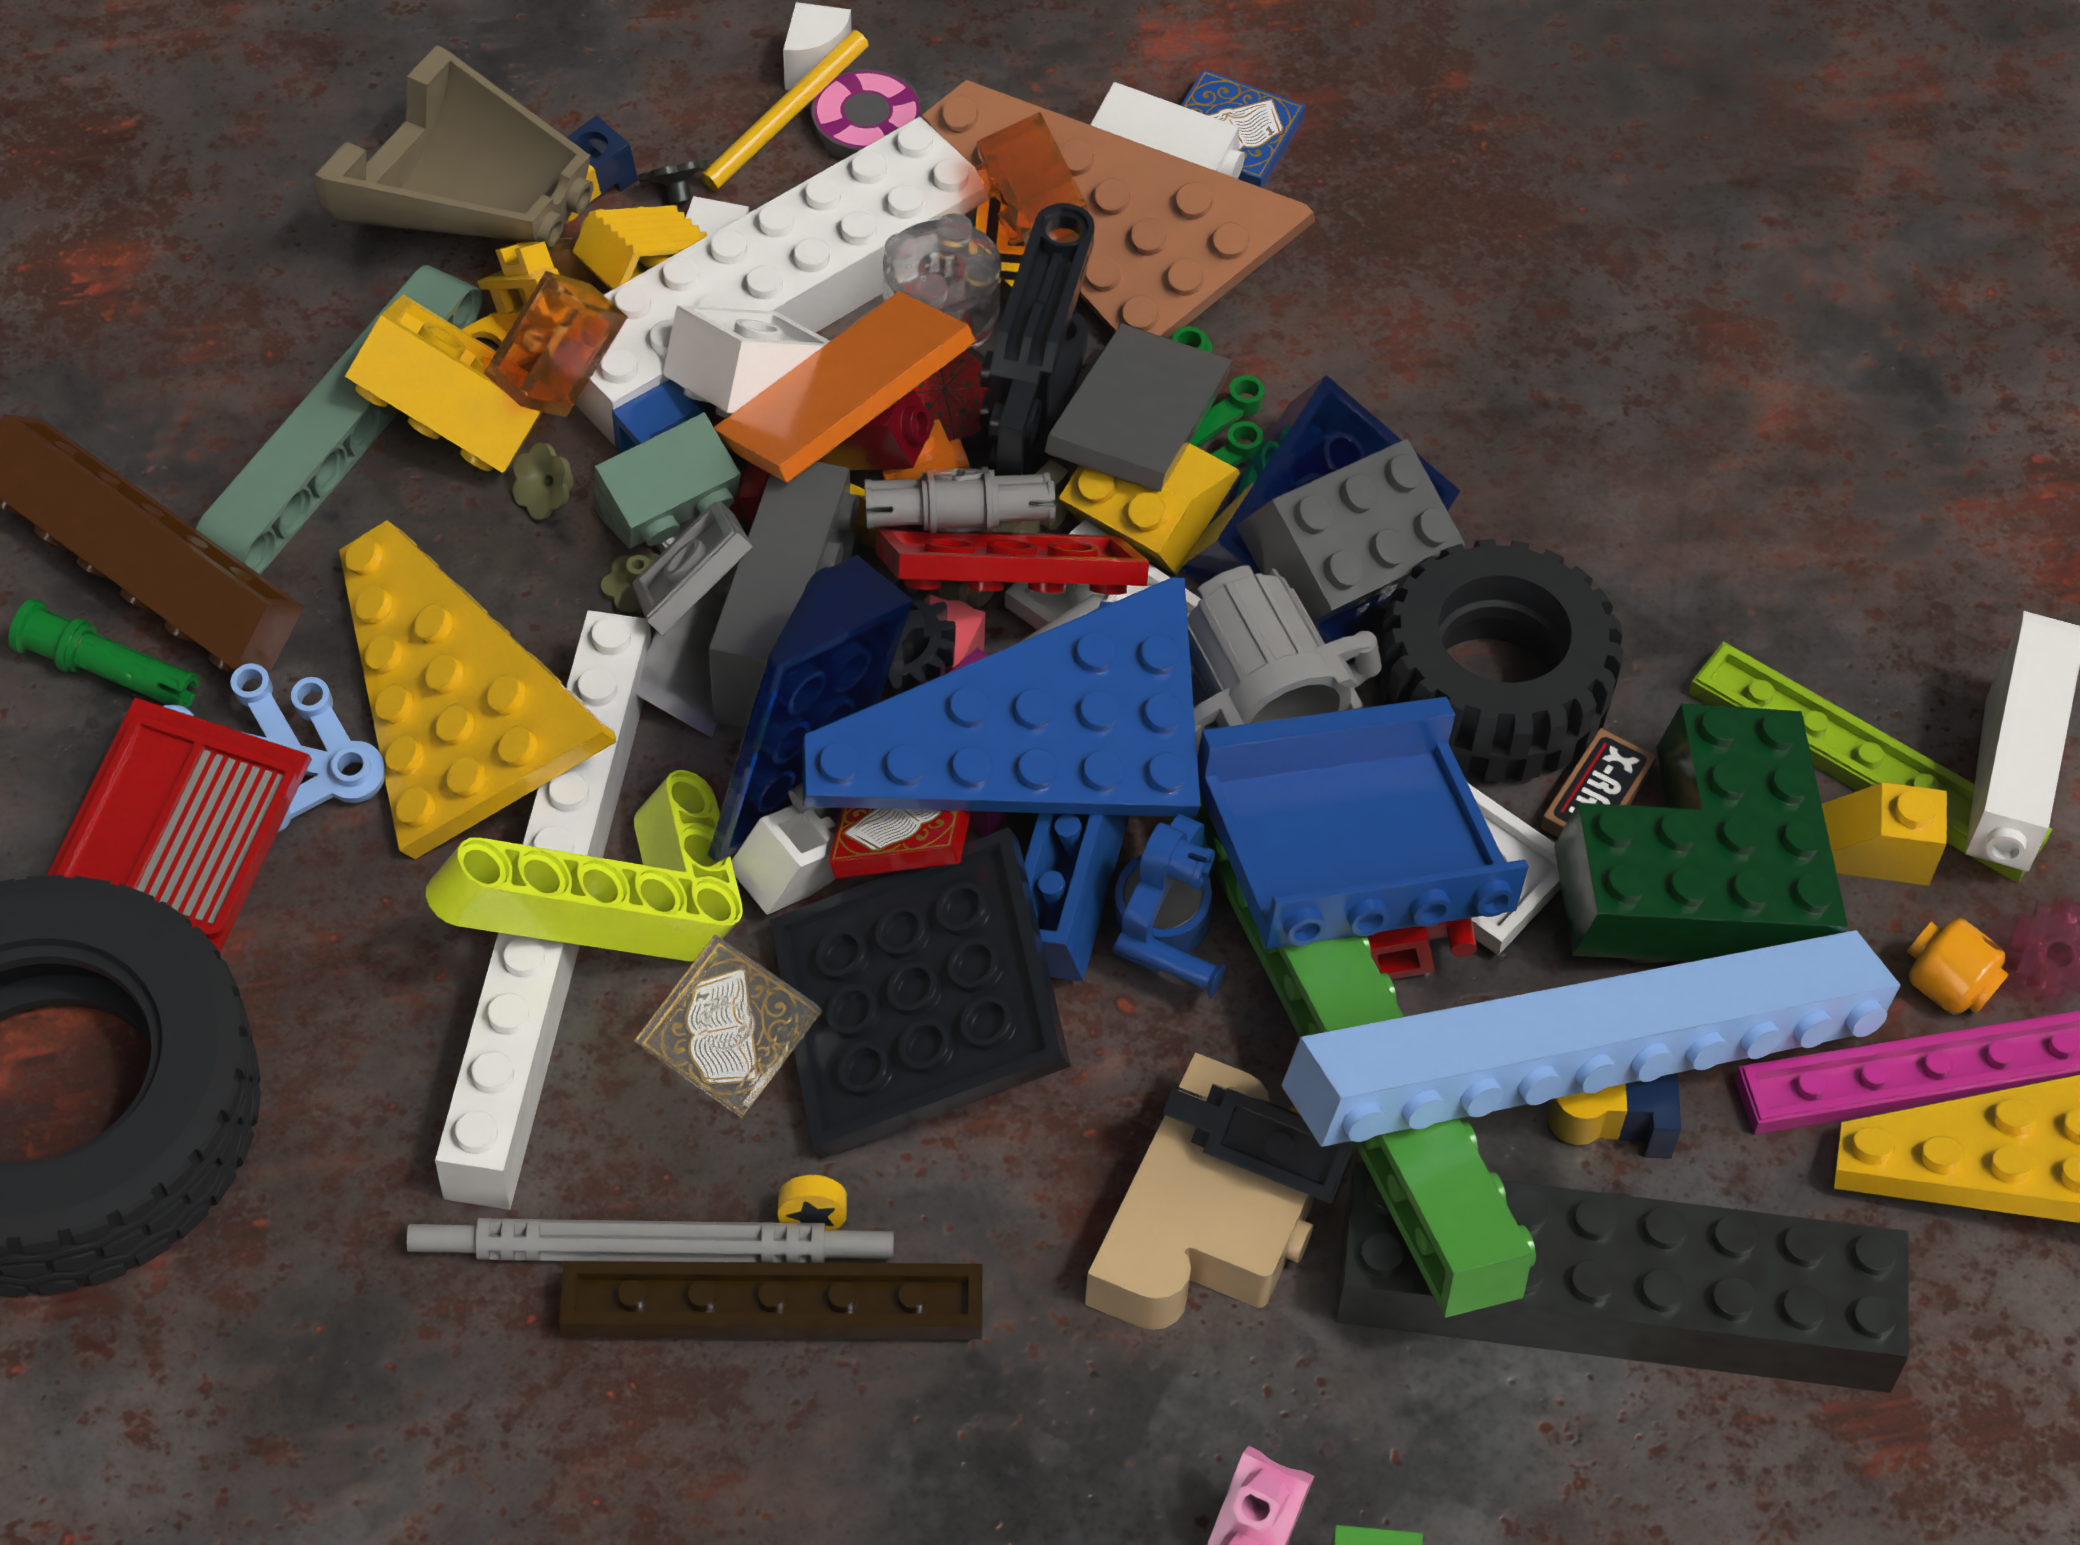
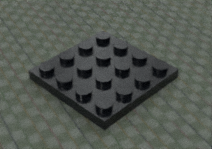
(923, 992)

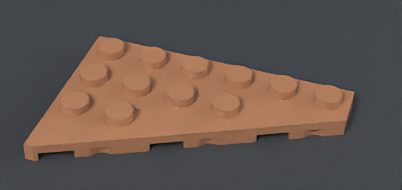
(1164, 227)

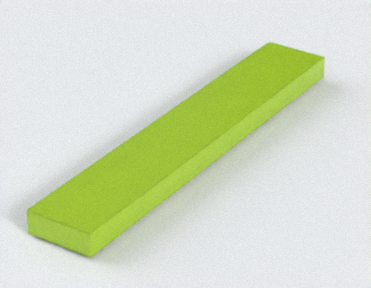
(1838, 740)

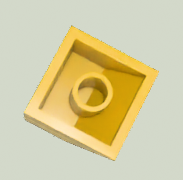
(1154, 523)

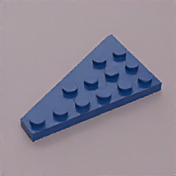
(1052, 725)

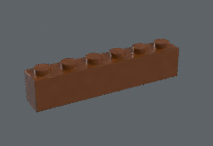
(142, 547)

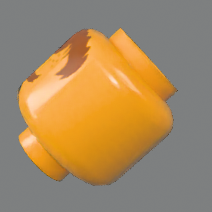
(1956, 966)

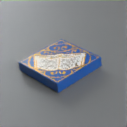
(1263, 120)

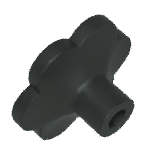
(675, 179)

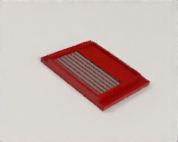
(183, 814)

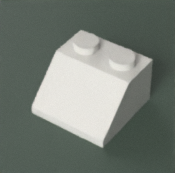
(734, 353)

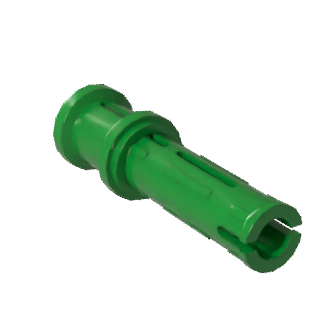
(78, 647)

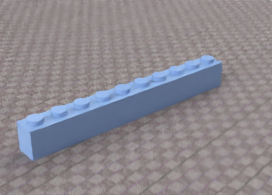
(1585, 1037)

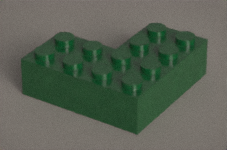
(1721, 869)

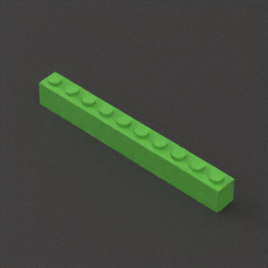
(1428, 1177)

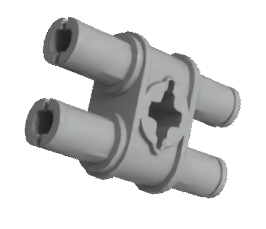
(959, 500)

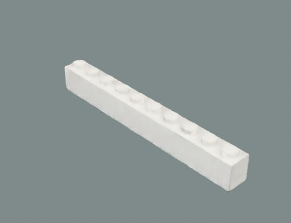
(528, 975)

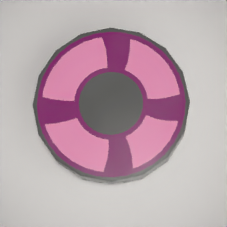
(862, 109)

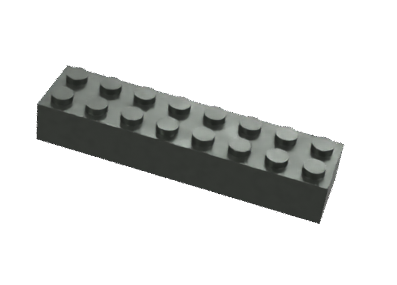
(1660, 1286)

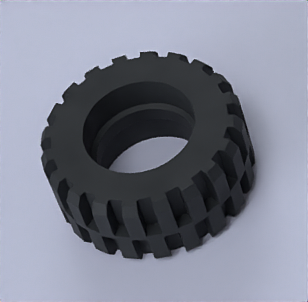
(1514, 599)

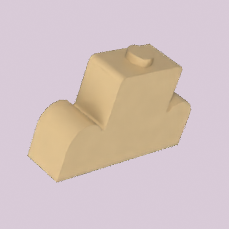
(1196, 1223)

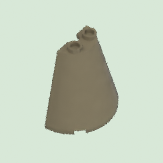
(461, 164)

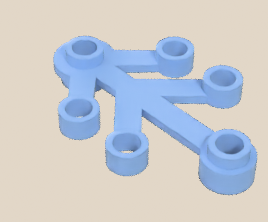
(325, 765)

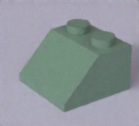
(664, 482)

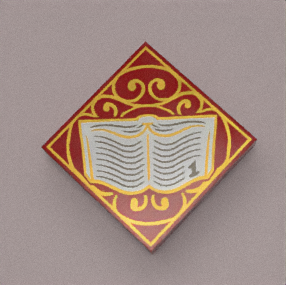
(896, 840)

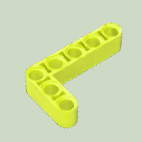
(650, 909)

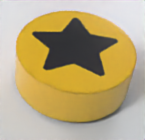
(813, 1201)

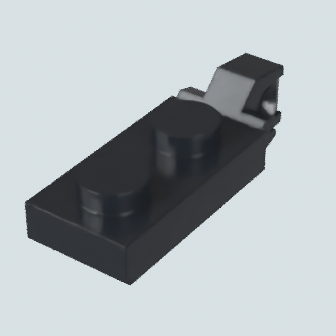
(1262, 1139)

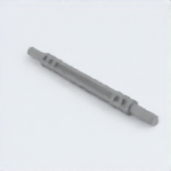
(649, 1241)

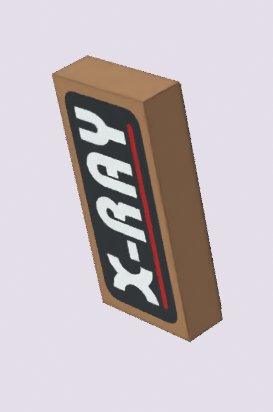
(1606, 774)

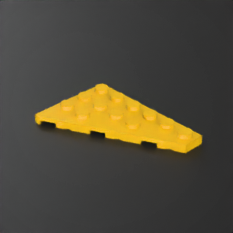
(453, 696)
(1980, 1152)

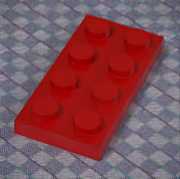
(999, 557)

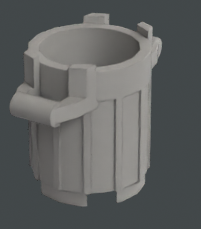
(1265, 655)

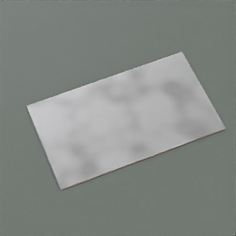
(678, 666)

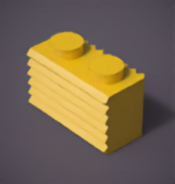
(632, 240)

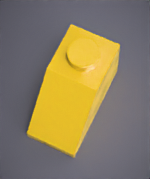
(1888, 832)

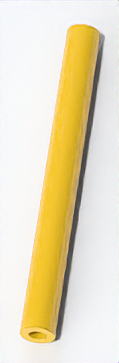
(784, 110)

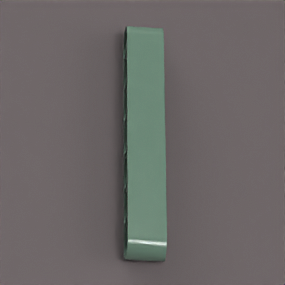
(319, 441)

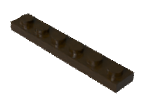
(771, 1300)

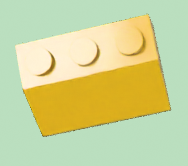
(440, 382)

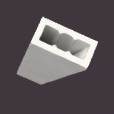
(2023, 741)

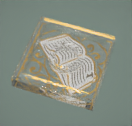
(728, 1026)

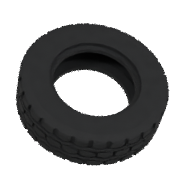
(192, 1120)

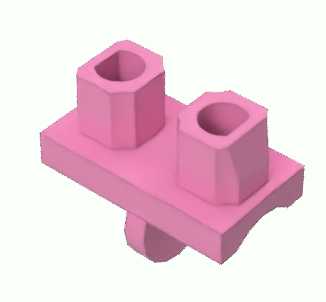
(1261, 1502)

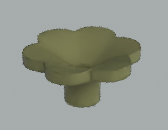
(542, 481)
(618, 584)

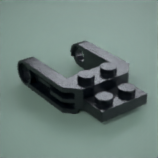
(1031, 365)

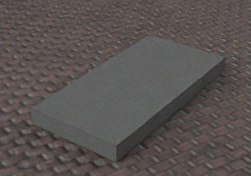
(1139, 407)

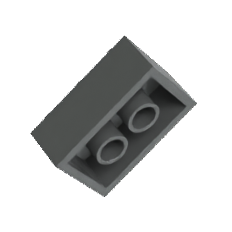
(1352, 531)

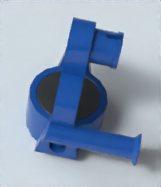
(1167, 904)

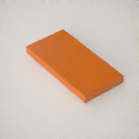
(844, 386)

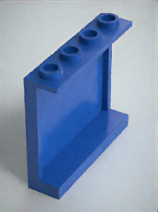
(1353, 823)

